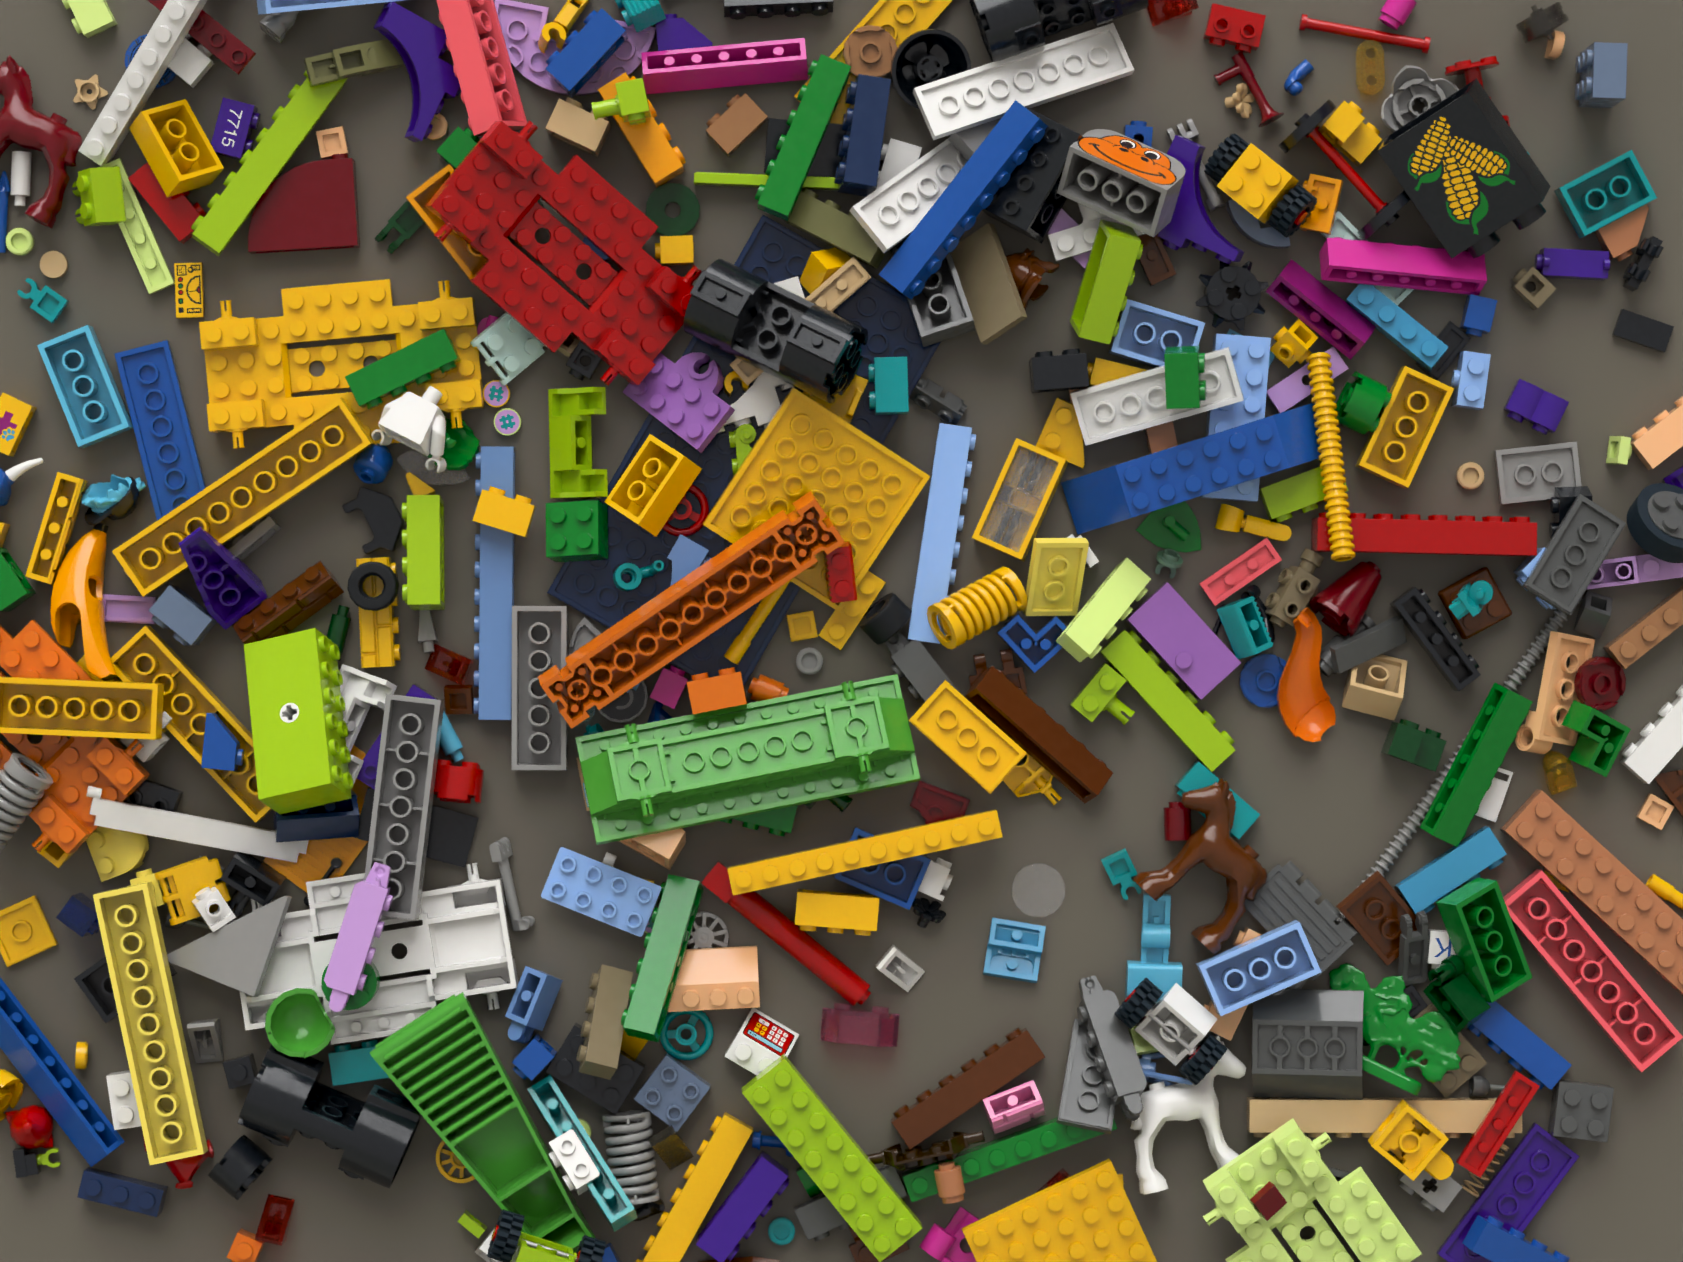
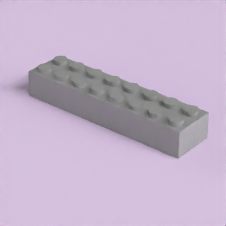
(405, 797)

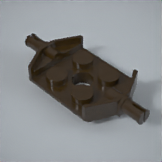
(917, 1156)

